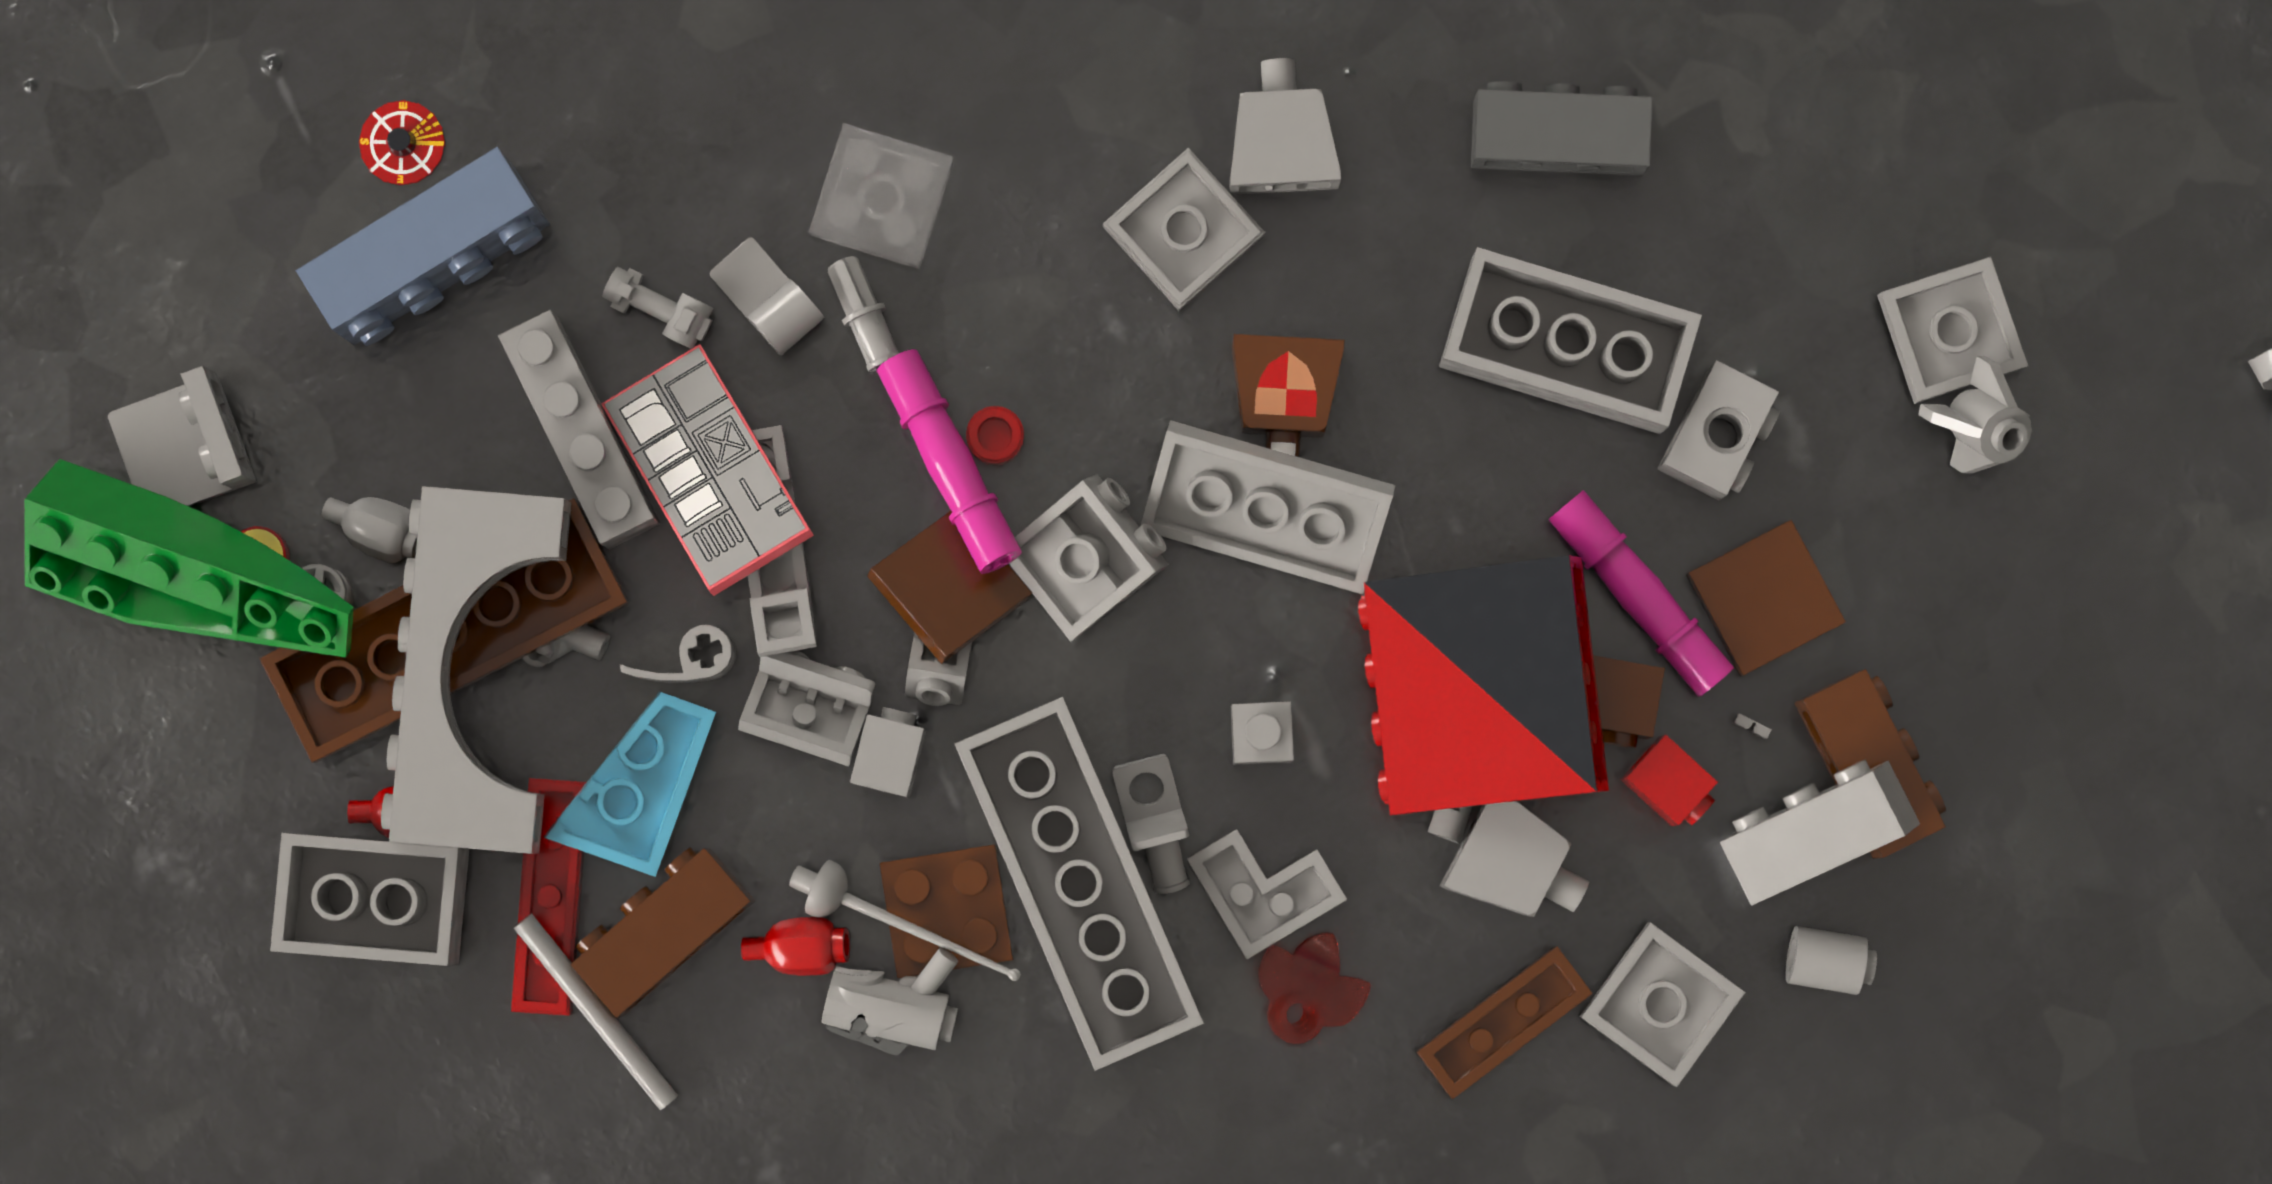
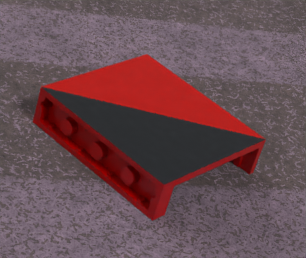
(1484, 685)

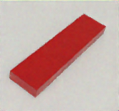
(553, 895)

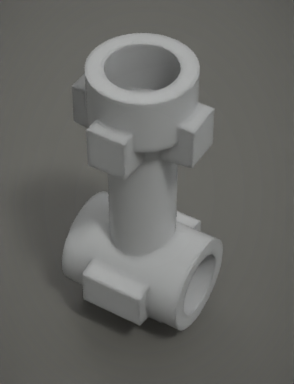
(685, 319)

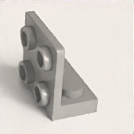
(183, 441)

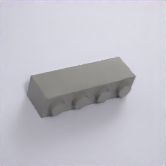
(579, 429)

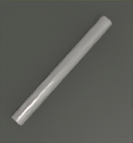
(596, 1012)

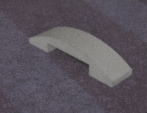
(781, 588)

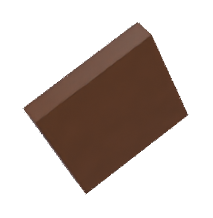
(942, 590)
(1766, 598)

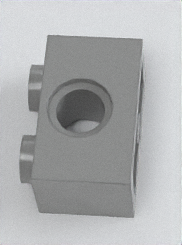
(1726, 396)

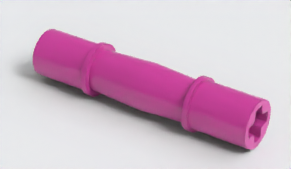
(949, 461)
(1641, 594)

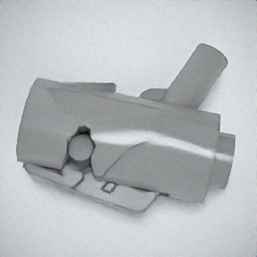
(889, 1011)

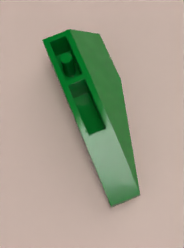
(171, 566)

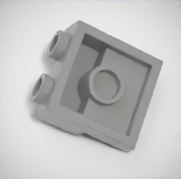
(1087, 555)

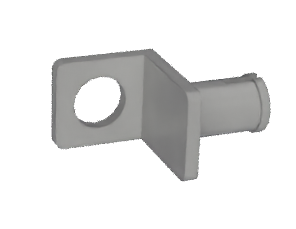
(1155, 824)

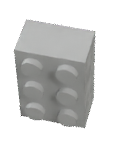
(369, 899)

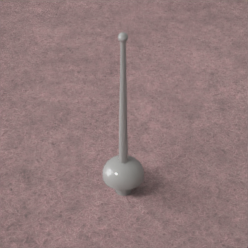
(829, 890)

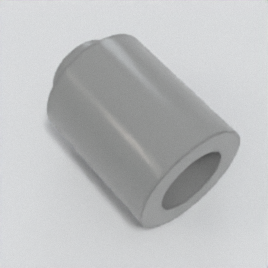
(1829, 960)

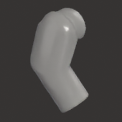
(585, 640)

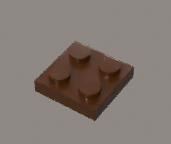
(952, 897)

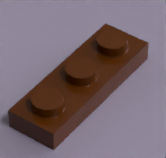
(1504, 1022)

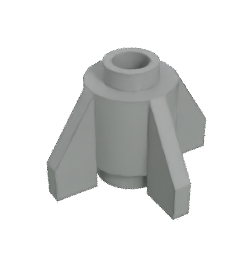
(1983, 420)

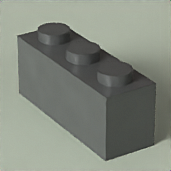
(1561, 129)

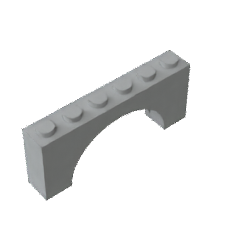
(461, 551)

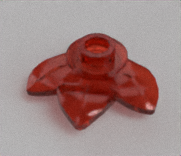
(1315, 983)

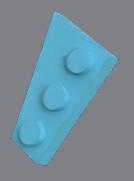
(639, 788)

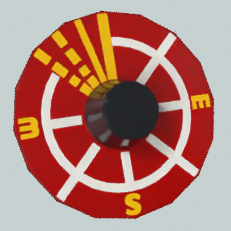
(401, 142)

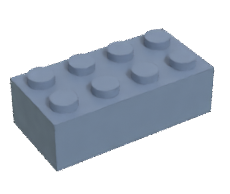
(424, 249)

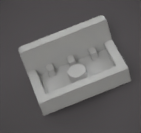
(808, 706)

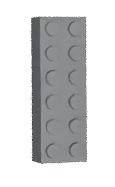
(1078, 883)

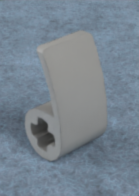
(766, 296)
(694, 670)

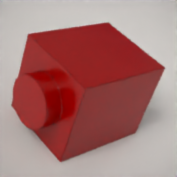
(1671, 782)

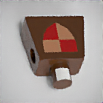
(1285, 387)

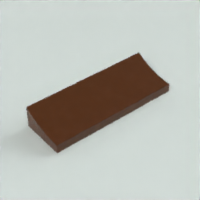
(350, 698)

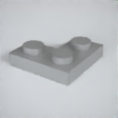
(1260, 908)

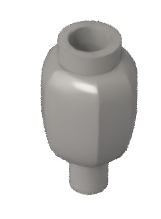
(374, 527)

